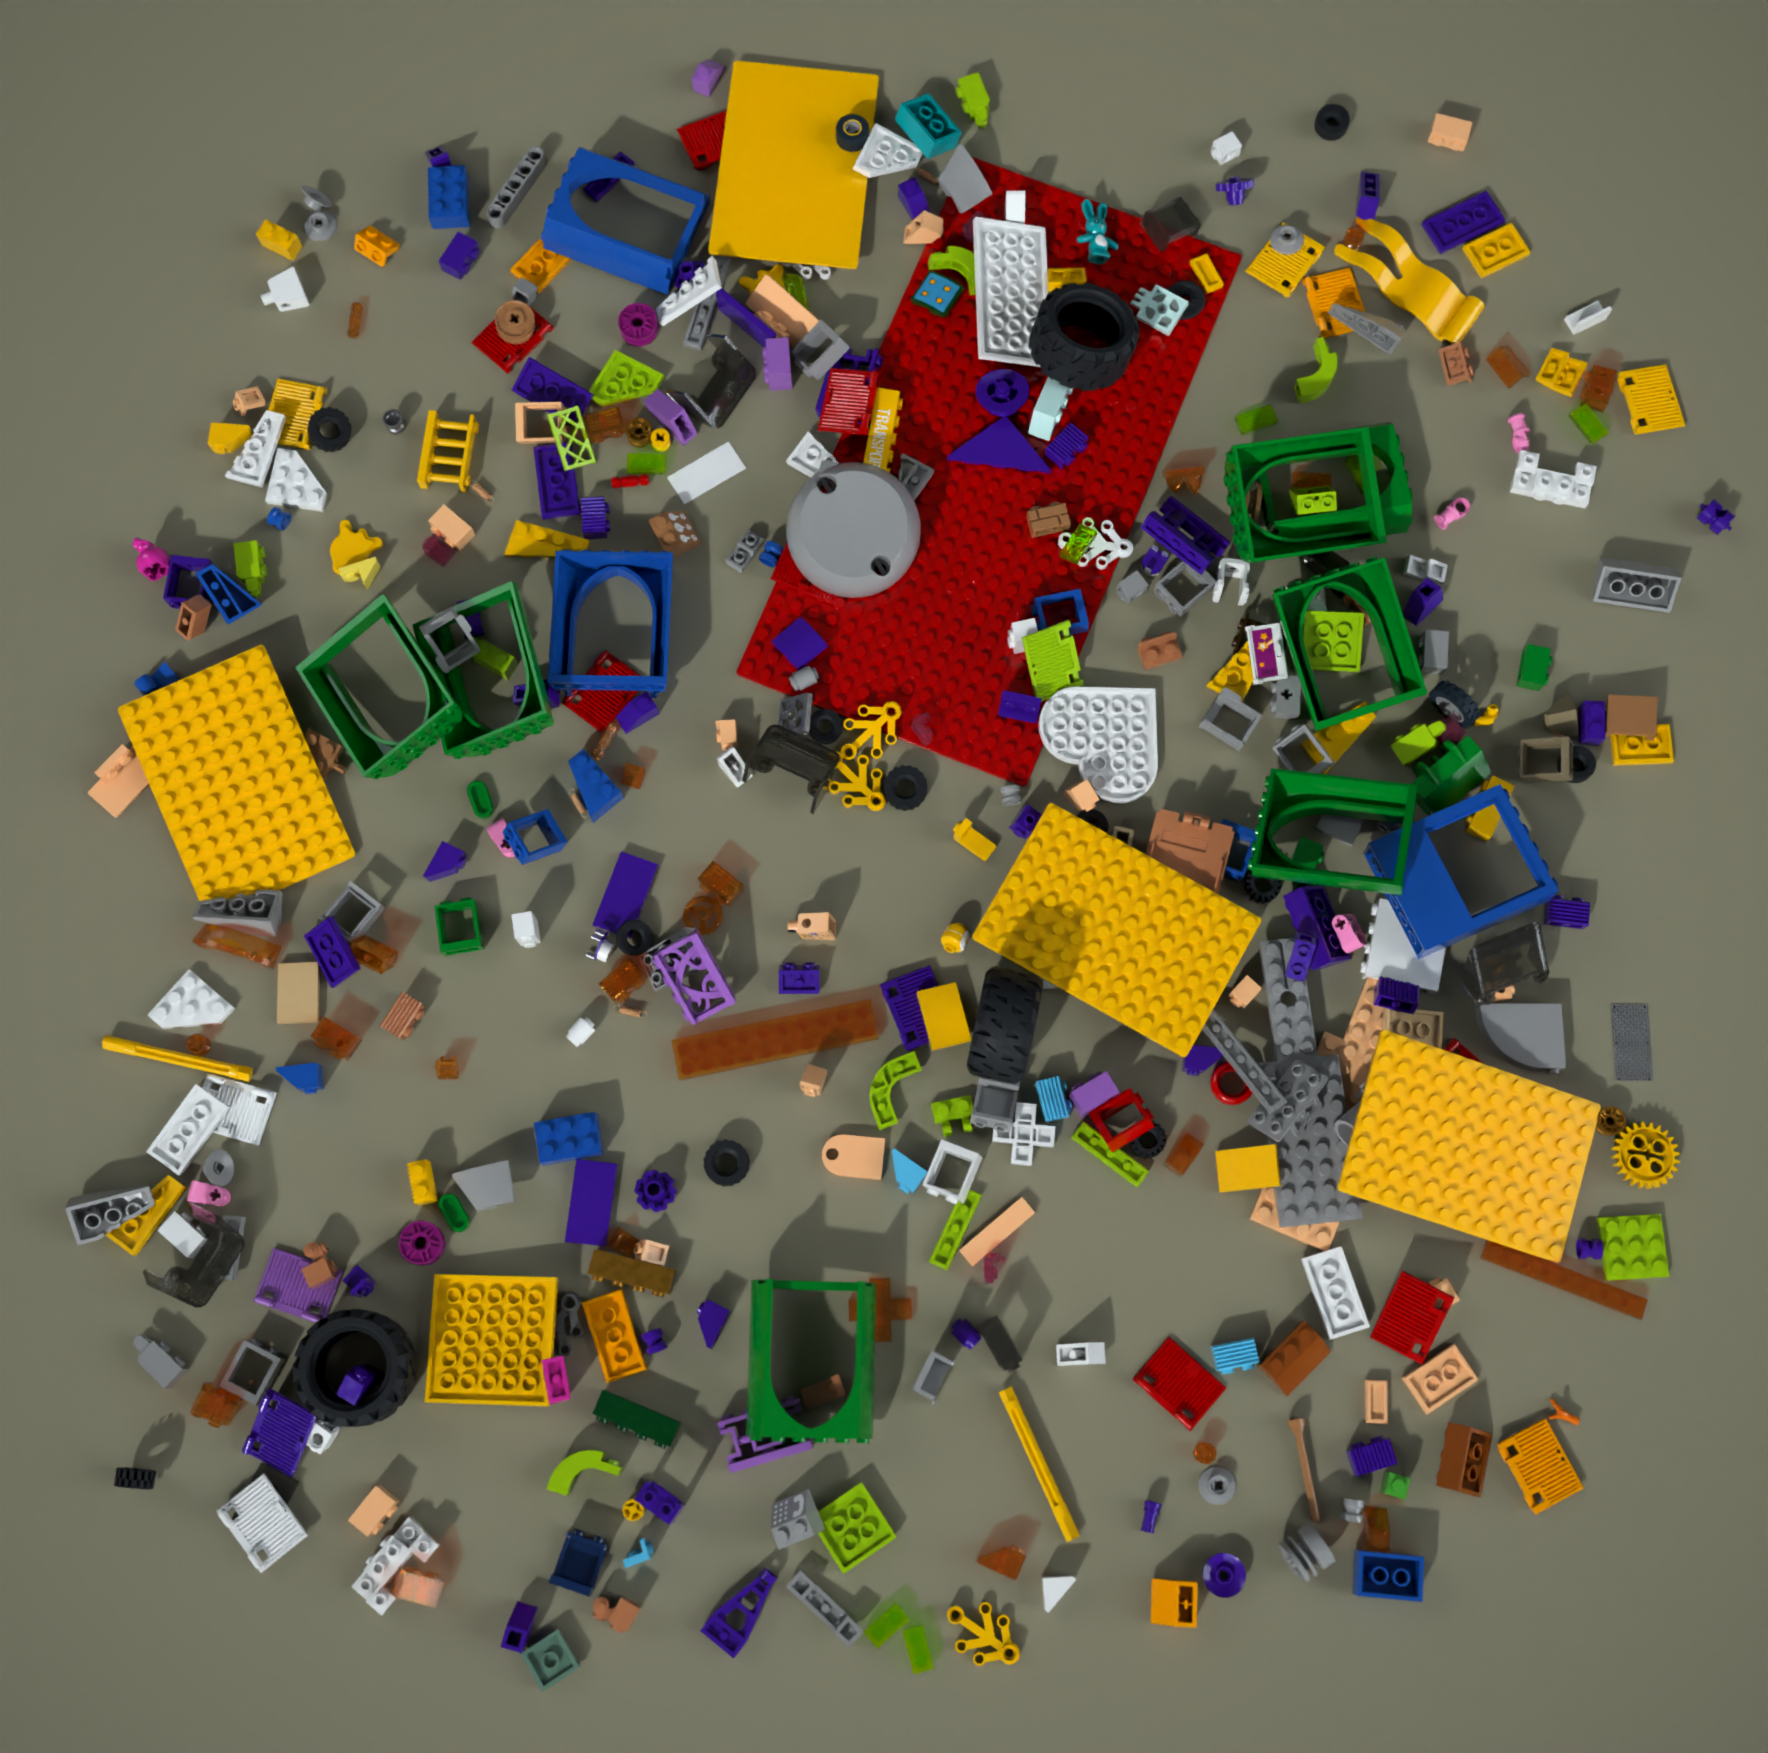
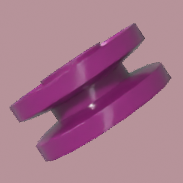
(635, 314)
(409, 1243)

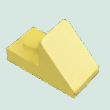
(365, 569)

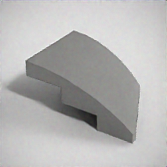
(963, 180)
(487, 1185)

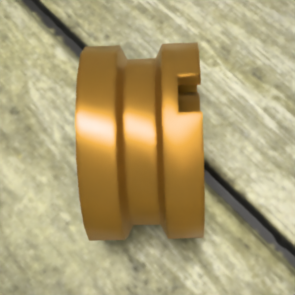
(635, 426)
(1616, 1126)

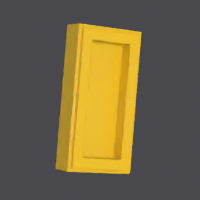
(1206, 273)

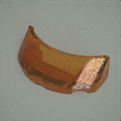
(238, 944)

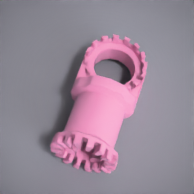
(1520, 430)
(1451, 513)

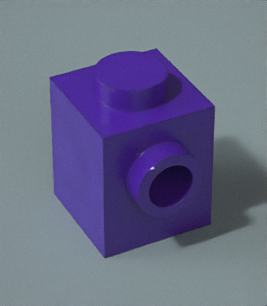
(1025, 821)

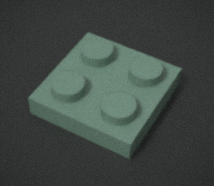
(550, 1660)

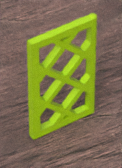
(584, 445)

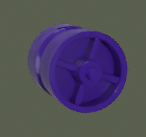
(1715, 516)

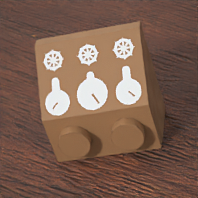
(674, 532)

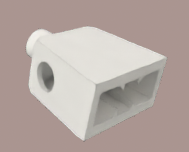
(286, 291)

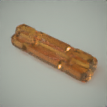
(354, 320)
(605, 741)

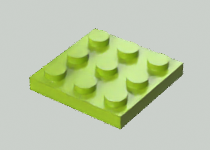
(1333, 640)
(1633, 1247)
(854, 1528)

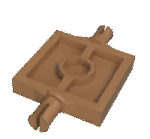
(325, 753)

